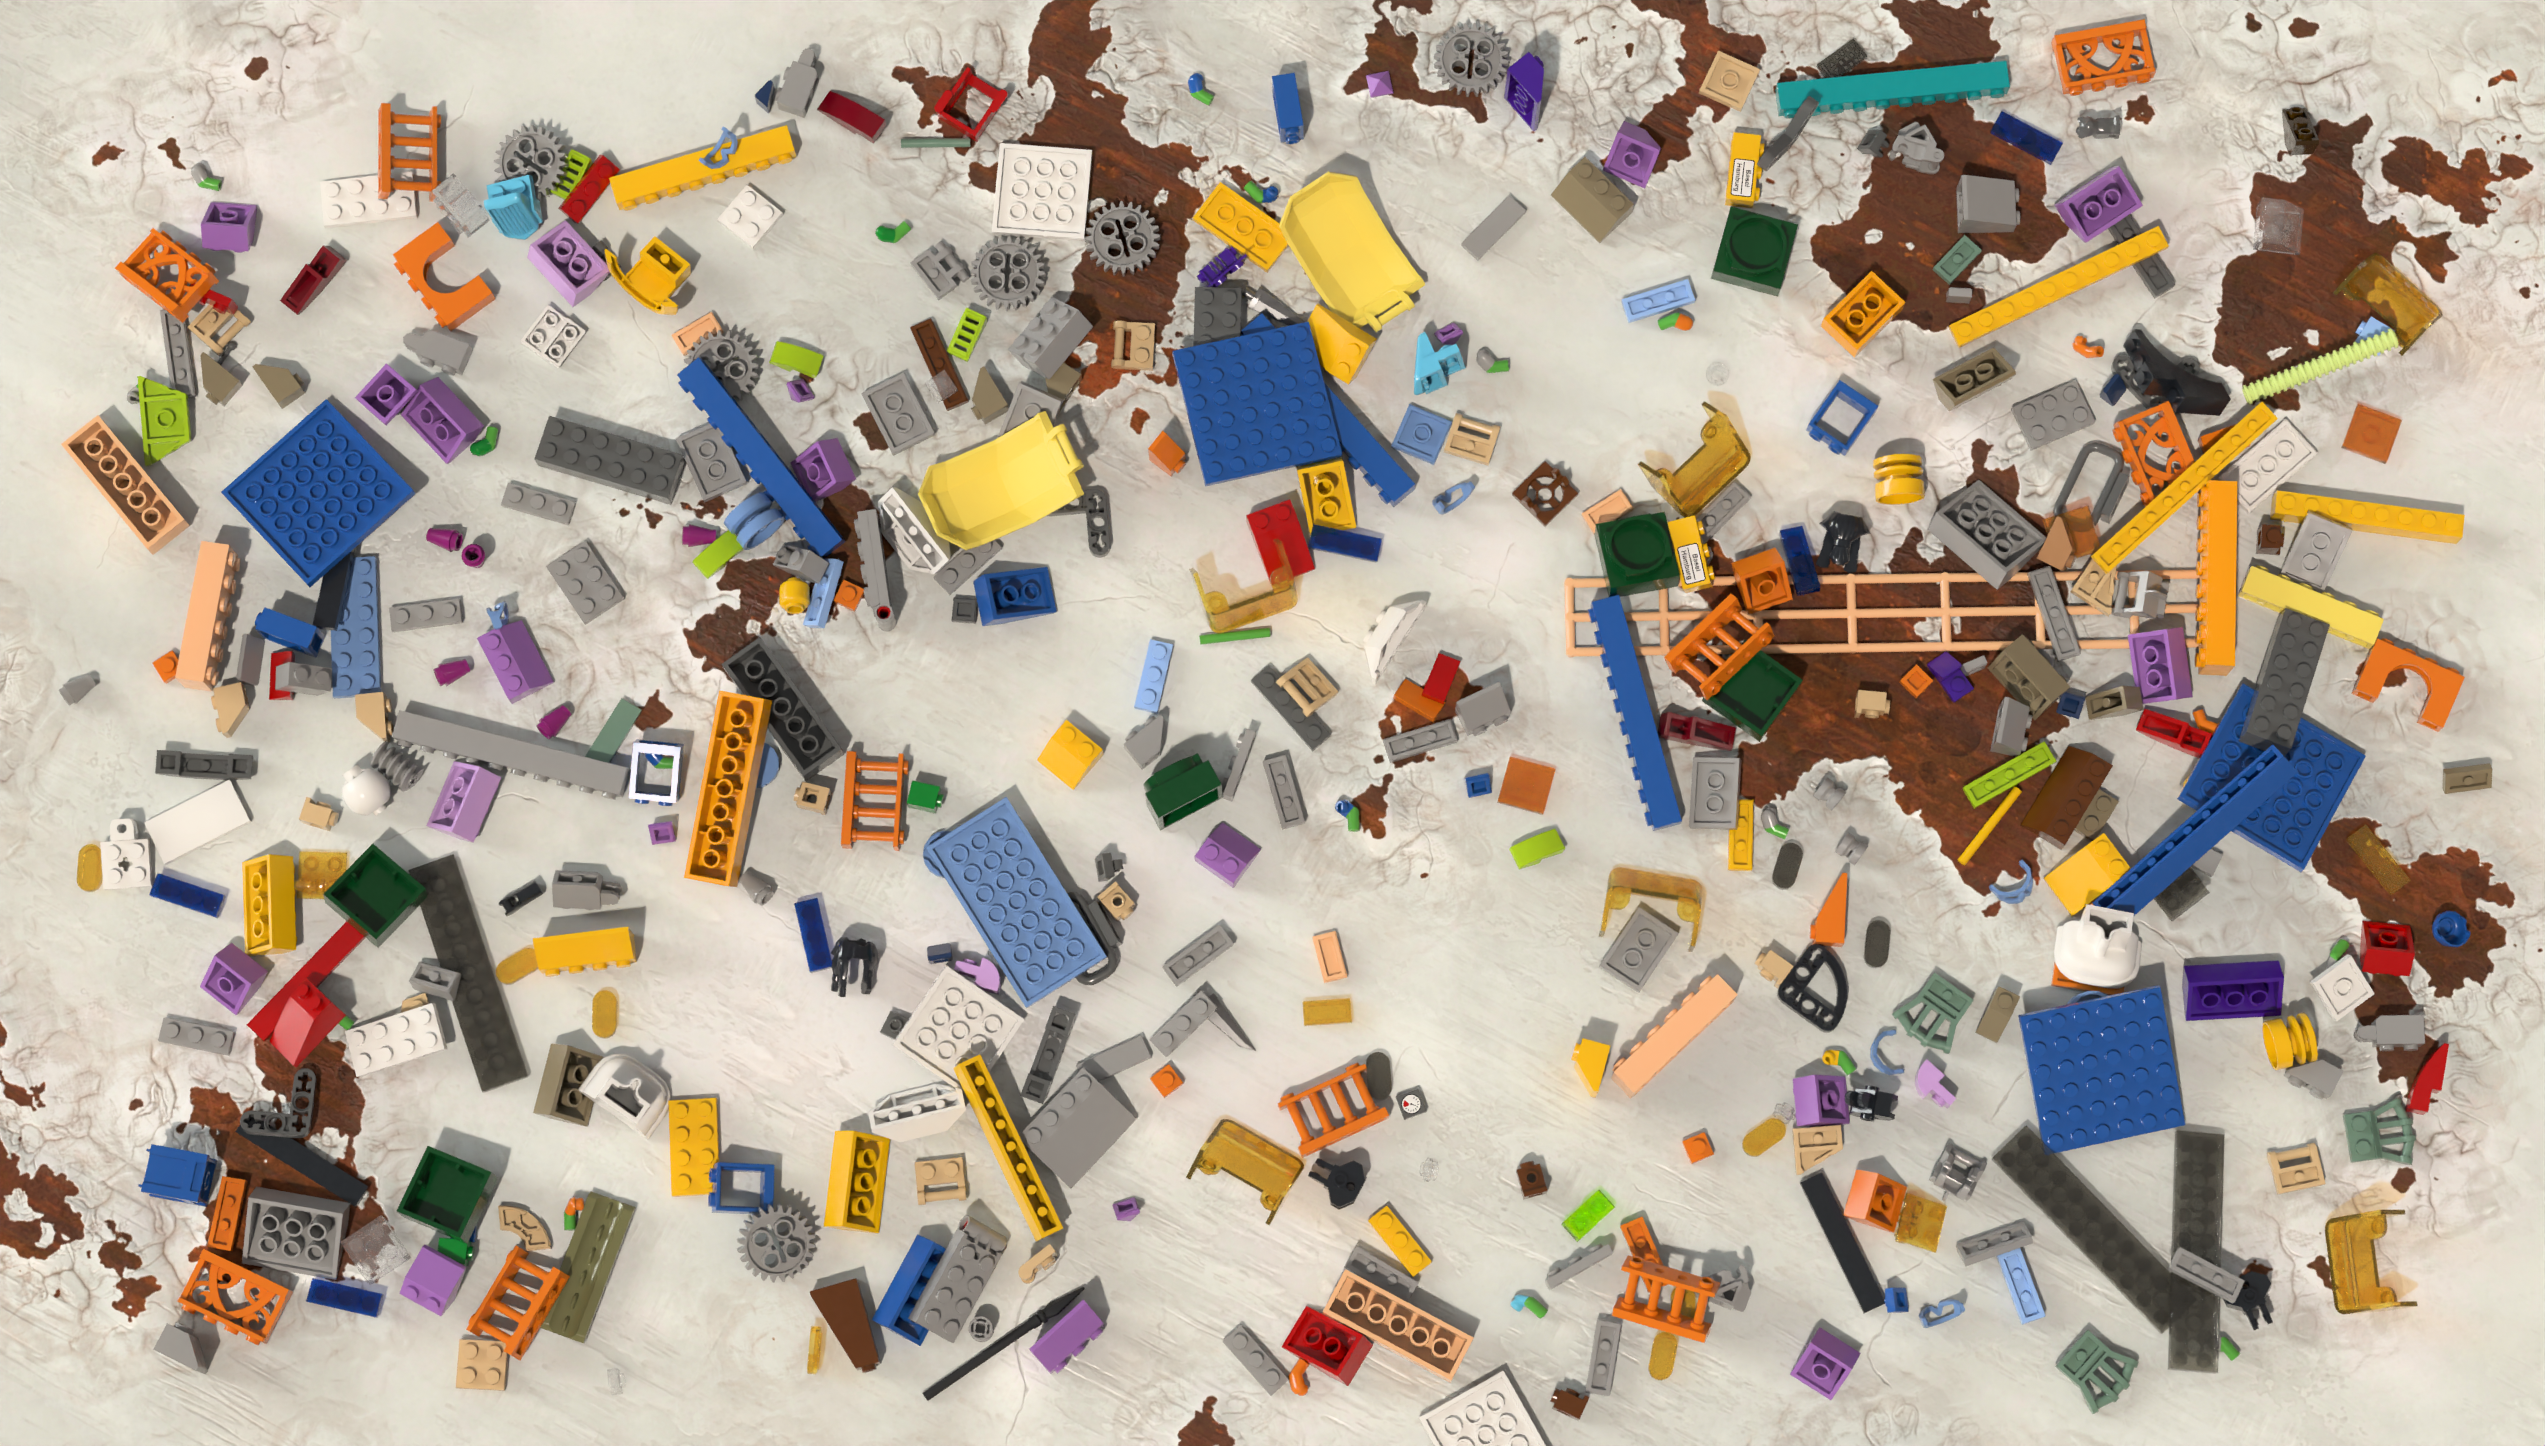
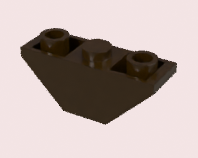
(2299, 132)

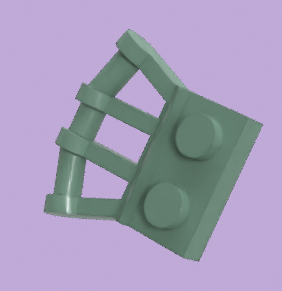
(1942, 999)
(2364, 1136)
(2084, 1359)

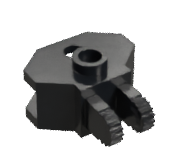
(1870, 1103)
(1338, 1180)
(2253, 1297)

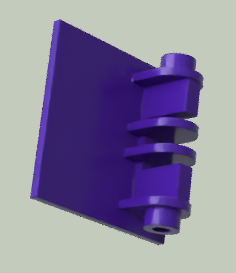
(1232, 264)

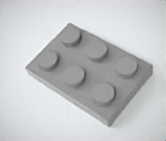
(1026, 404)
(898, 414)
(2053, 415)
(711, 462)
(2316, 551)
(585, 582)
(1715, 793)
(1638, 950)

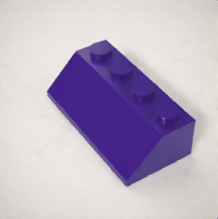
(1525, 87)
(2232, 990)

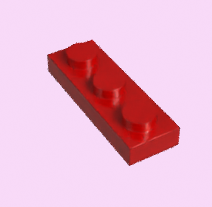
(588, 189)

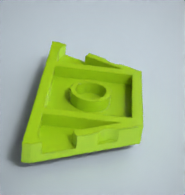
(163, 419)

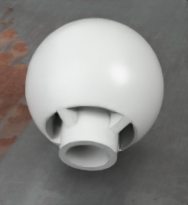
(365, 791)

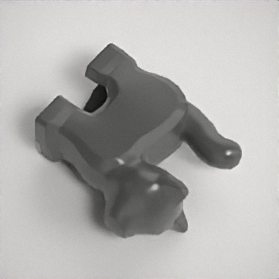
(2098, 128)

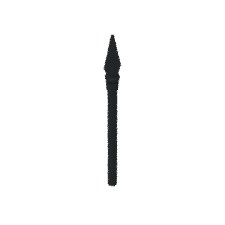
(1051, 1310)

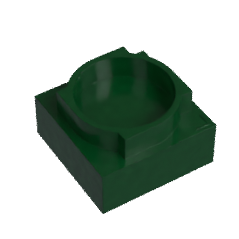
(1754, 251)
(1637, 554)
(1756, 694)
(1181, 790)
(375, 895)
(447, 1194)

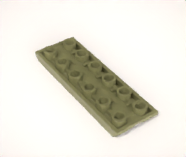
(589, 1265)

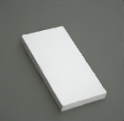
(2269, 465)
(197, 822)

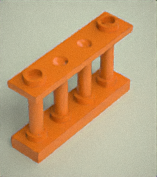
(387, 162)
(1706, 630)
(853, 811)
(1352, 1124)
(537, 1312)
(1658, 1318)

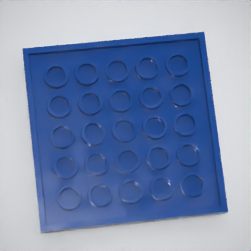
(1257, 403)
(318, 493)
(2299, 811)
(2102, 1069)

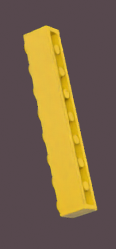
(687, 173)
(2370, 516)
(1008, 1147)

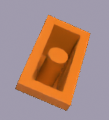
(1167, 454)

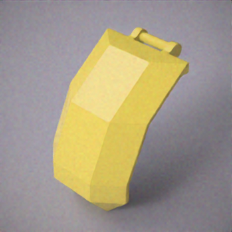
(1348, 251)
(1002, 484)

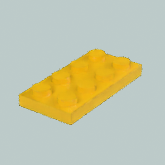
(1242, 227)
(693, 1145)

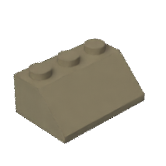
(1592, 200)
(1972, 379)
(2029, 676)
(562, 1077)

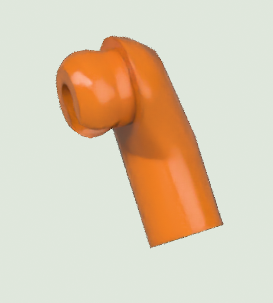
(2203, 723)
(1296, 1378)

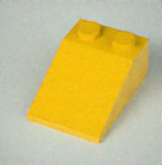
(1339, 344)
(1326, 494)
(2087, 874)

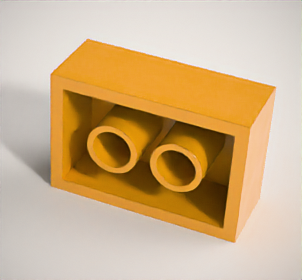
(1863, 314)

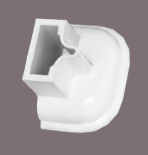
(2099, 948)
(628, 1092)

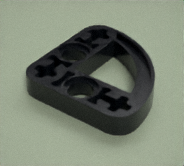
(1798, 988)

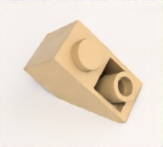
(232, 707)
(373, 713)

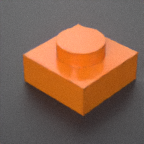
(849, 595)
(167, 666)
(1916, 681)
(1166, 1081)
(1697, 1148)

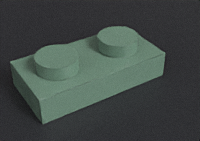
(1957, 260)

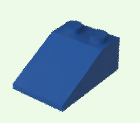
(1014, 595)

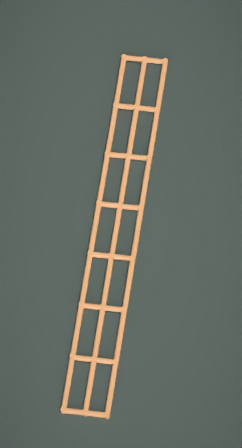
(1852, 614)

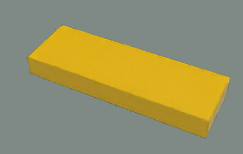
(1741, 840)

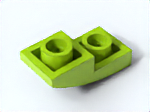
(796, 358)
(717, 554)
(1537, 848)

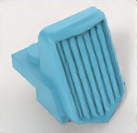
(514, 207)
(1434, 366)

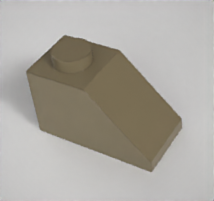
(218, 381)
(280, 383)
(1063, 383)
(987, 398)
(2114, 702)
(1997, 1014)

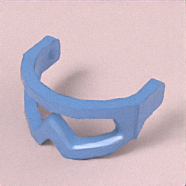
(724, 152)
(1467, 489)
(495, 615)
(2022, 892)
(1875, 1059)
(1958, 1310)

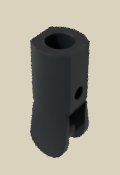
(524, 896)

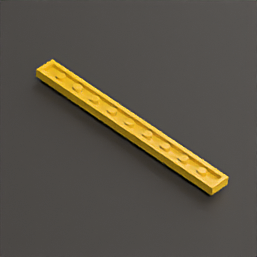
(2058, 286)
(2184, 487)

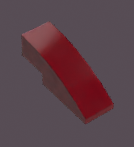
(852, 116)
(313, 279)
(1696, 731)

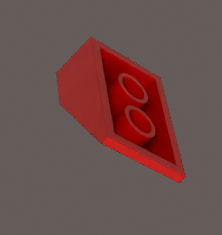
(1281, 523)
(304, 1022)
(1327, 1345)

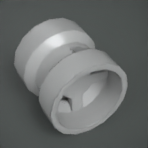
(1829, 793)
(1851, 848)
(984, 1329)

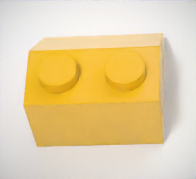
(1070, 755)
(1590, 1063)

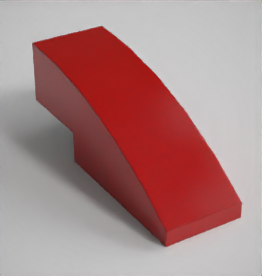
(2173, 733)
(2427, 1081)

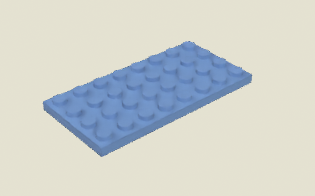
(1016, 902)

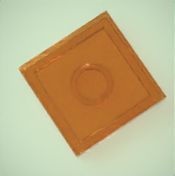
(2371, 433)
(2081, 529)
(1526, 785)

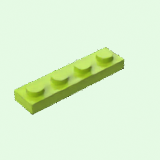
(2009, 774)

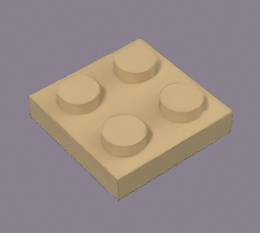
(1729, 81)
(481, 1365)

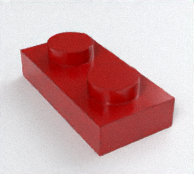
(219, 302)

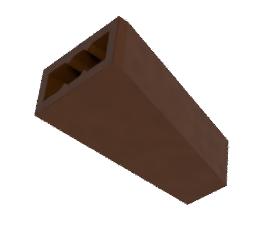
(848, 1319)

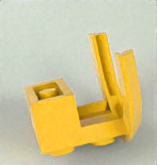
(653, 276)

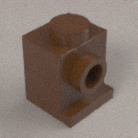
(2269, 539)
(1531, 1189)
(1569, 1403)

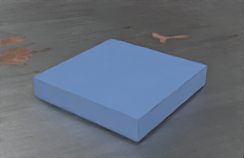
(1421, 434)

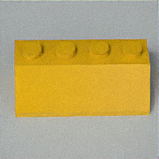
(269, 905)
(585, 950)
(856, 1181)

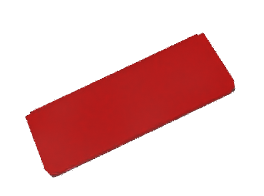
(278, 659)

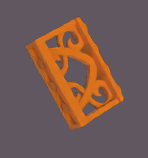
(2125, 34)
(175, 302)
(2166, 424)
(218, 1268)

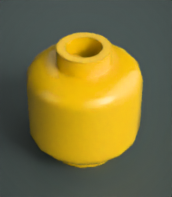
(794, 595)

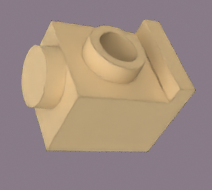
(1871, 704)
(822, 793)
(318, 815)
(1107, 897)
(1773, 967)

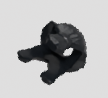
(1841, 540)
(853, 949)

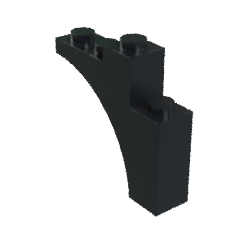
(2163, 378)

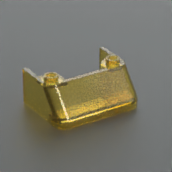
(2392, 298)
(1706, 470)
(1227, 617)
(1625, 881)
(1251, 1161)
(2355, 1264)

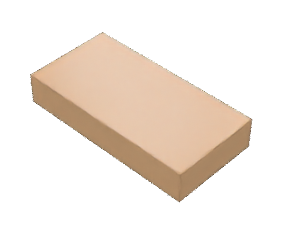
(692, 332)
(1608, 510)
(1329, 957)

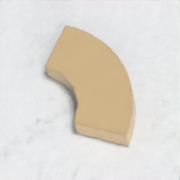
(525, 1226)

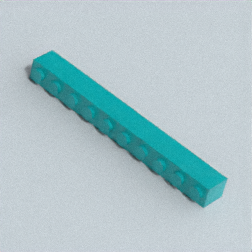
(1895, 88)

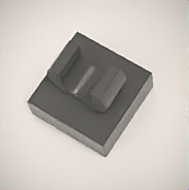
(1872, 142)
(1107, 867)

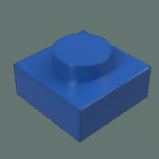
(1896, 1300)

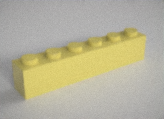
(2280, 593)

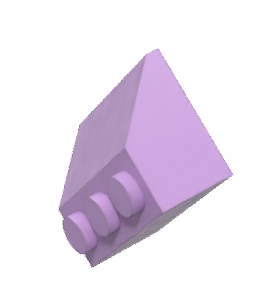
(568, 263)
(464, 801)

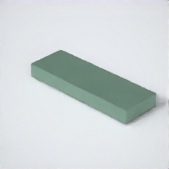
(614, 732)

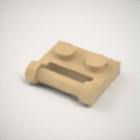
(211, 321)
(1141, 346)
(1468, 445)
(1312, 682)
(937, 1173)
(2298, 1176)
(1043, 1259)

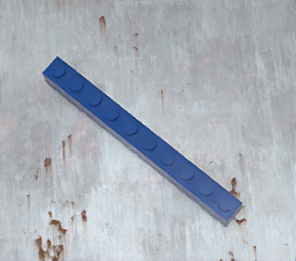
(1358, 443)
(761, 458)
(1635, 713)
(2199, 833)

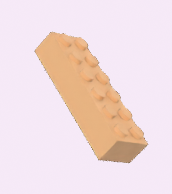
(125, 485)
(207, 616)
(1669, 1040)
(1398, 1325)

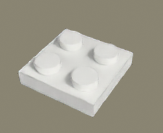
(750, 217)
(2342, 987)

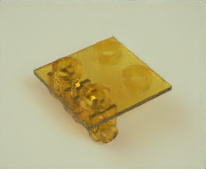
(318, 873)
(1920, 1222)

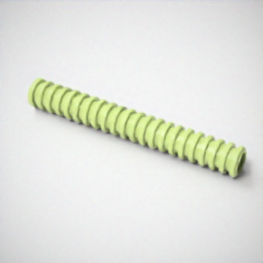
(2320, 366)

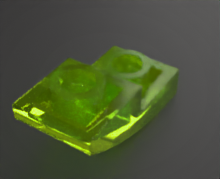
(1588, 1215)

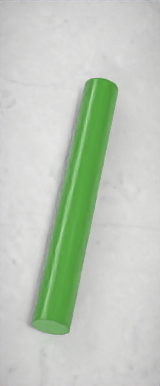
(1234, 636)

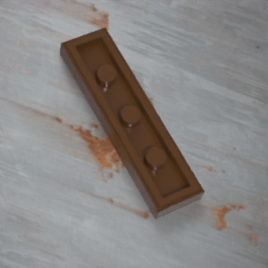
(937, 359)

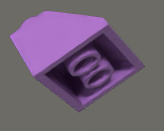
(2098, 204)
(442, 419)
(515, 661)
(2160, 665)
(1067, 1337)

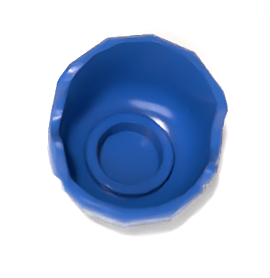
(2450, 929)

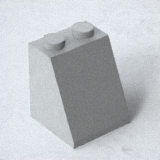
(1986, 205)

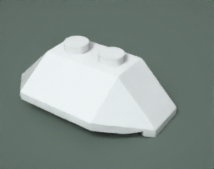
(911, 532)
(1389, 635)
(917, 1112)

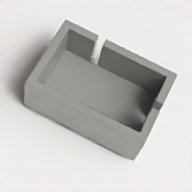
(1050, 338)

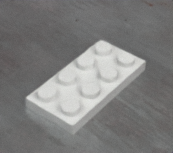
(357, 202)
(396, 1040)

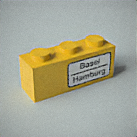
(1743, 170)
(1691, 554)

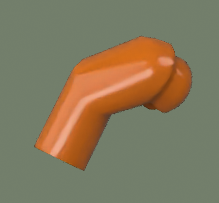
(2089, 352)

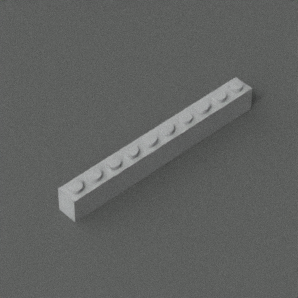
(510, 753)

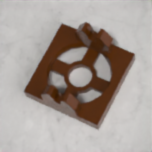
(1545, 470)

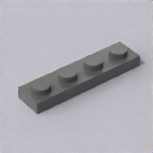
(2150, 269)
(1306, 728)

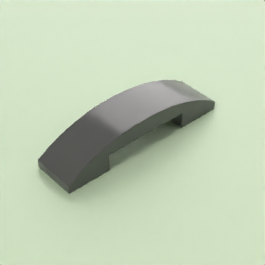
(204, 765)
(1048, 1055)

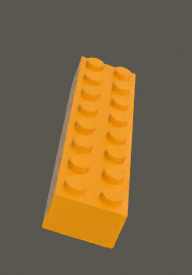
(2217, 578)
(728, 789)

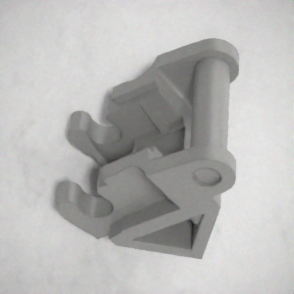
(1918, 149)
(2149, 596)
(1954, 1181)
(1732, 1292)

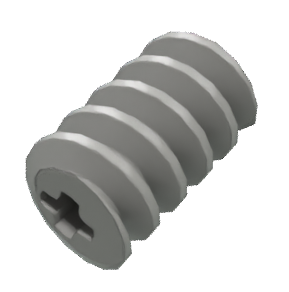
(395, 768)

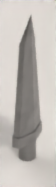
(1269, 306)
(1226, 1024)

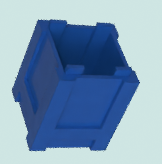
(178, 1175)

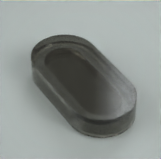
(1787, 866)
(1876, 944)
(1378, 1076)

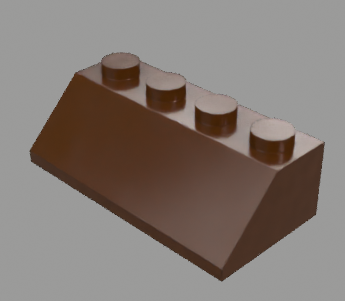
(2066, 796)

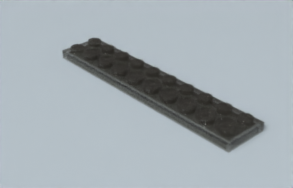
(478, 996)
(2088, 1225)
(2198, 1230)

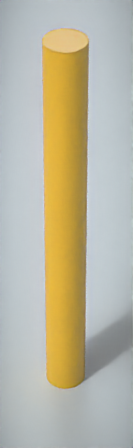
(1989, 826)

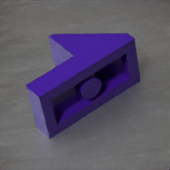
(1951, 678)

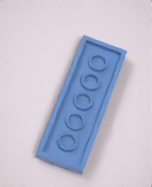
(356, 641)

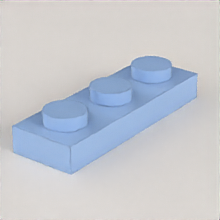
(1658, 301)
(823, 595)
(1153, 676)
(2020, 1286)

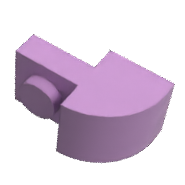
(986, 975)
(1927, 1082)

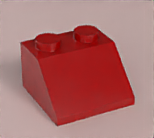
(2386, 948)

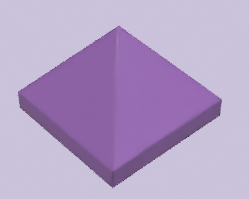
(1379, 84)
(1449, 334)
(799, 391)
(662, 832)
(1126, 1209)

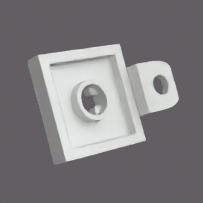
(123, 846)

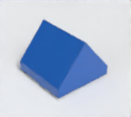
(1478, 785)

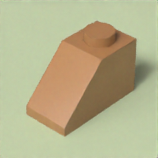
(2059, 546)

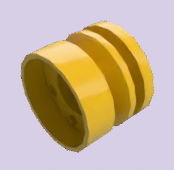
(1899, 479)
(2295, 1040)

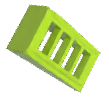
(572, 156)
(968, 314)

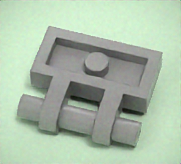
(934, 274)

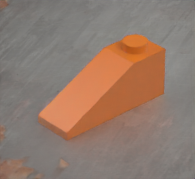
(1830, 923)

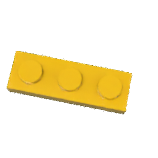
(1399, 1241)

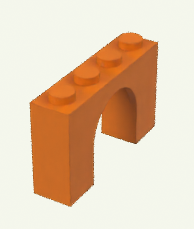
(452, 307)
(2441, 682)

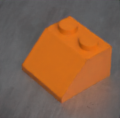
(1762, 580)
(1875, 1200)

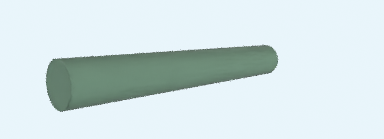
(935, 142)

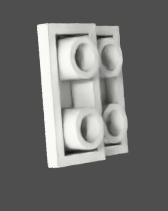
(552, 336)

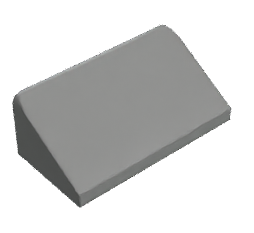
(250, 660)
(435, 981)

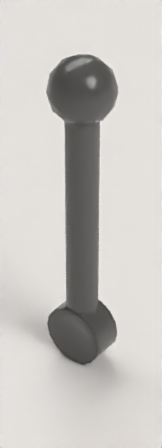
(230, 346)

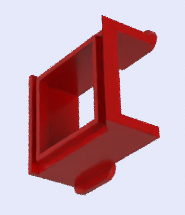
(950, 98)

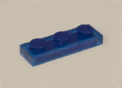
(2026, 138)
(1344, 543)
(1799, 560)
(187, 895)
(813, 935)
(344, 1298)

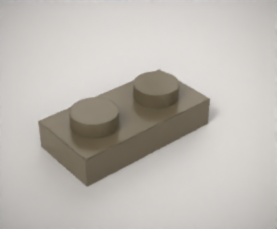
(2467, 778)
(2096, 815)

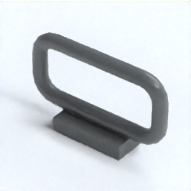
(2112, 491)
(1104, 933)

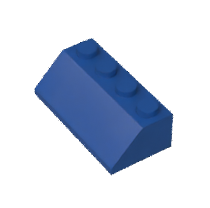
(907, 1289)

